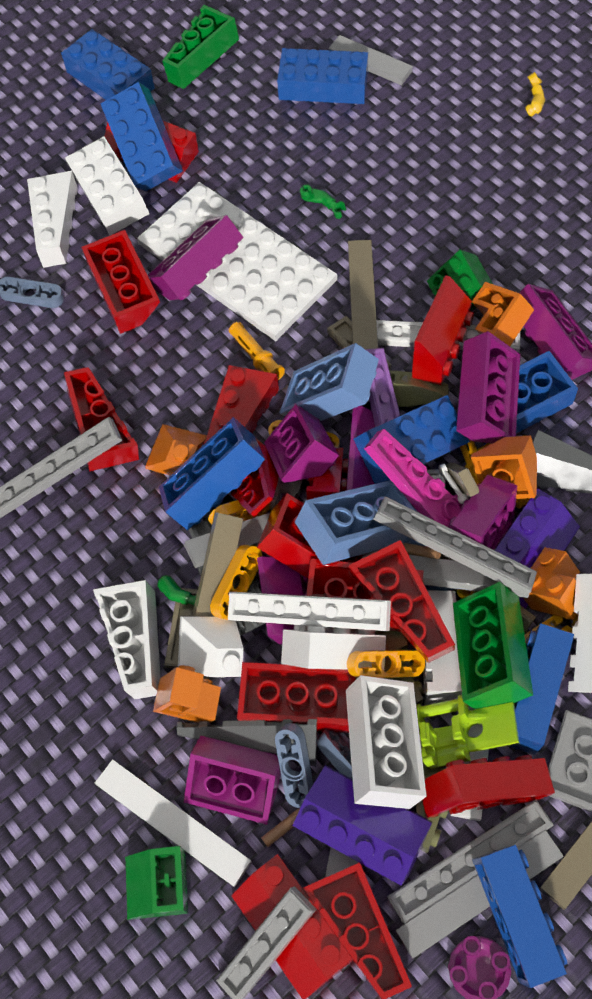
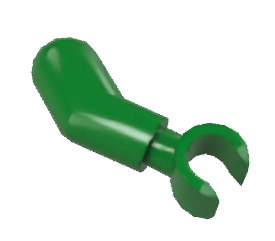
(322, 197)
(173, 592)

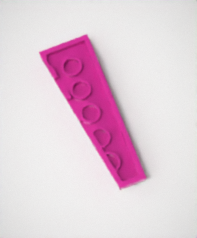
(412, 479)

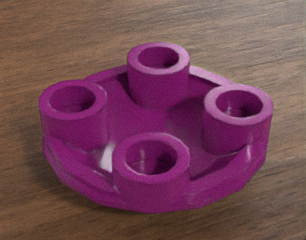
(479, 968)

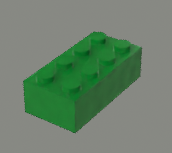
(492, 648)

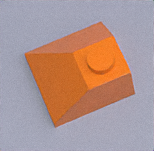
(173, 449)
(509, 460)

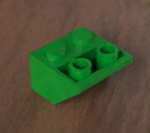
(465, 271)
(156, 883)

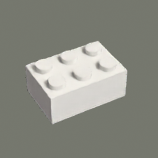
(327, 646)

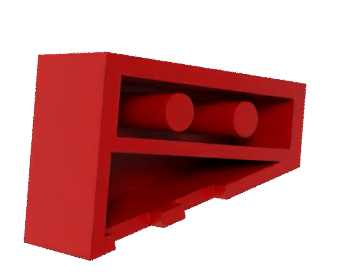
(331, 481)

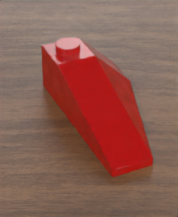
(258, 486)

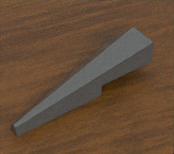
(562, 465)
(252, 734)

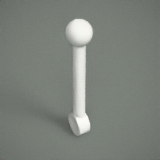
(201, 212)
(461, 497)

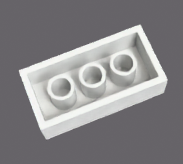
(107, 185)
(385, 743)

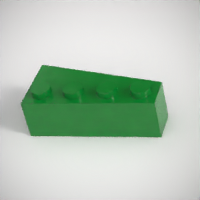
(200, 46)

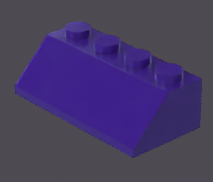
(539, 525)
(370, 834)

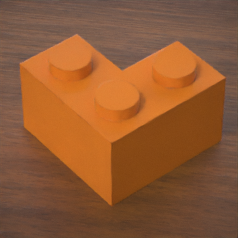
(503, 312)
(554, 584)
(187, 695)

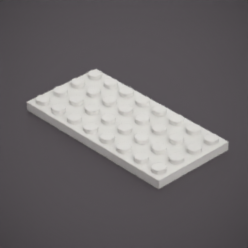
(261, 280)

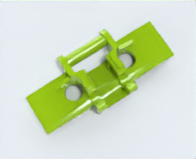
(453, 741)

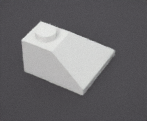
(210, 646)

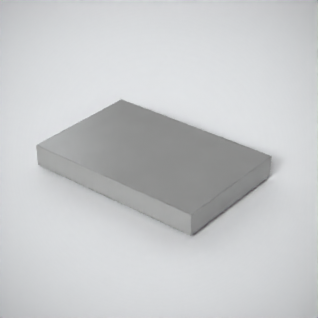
(572, 761)

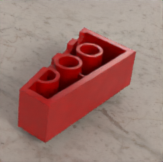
(244, 397)
(91, 408)
(393, 578)
(486, 784)
(357, 922)

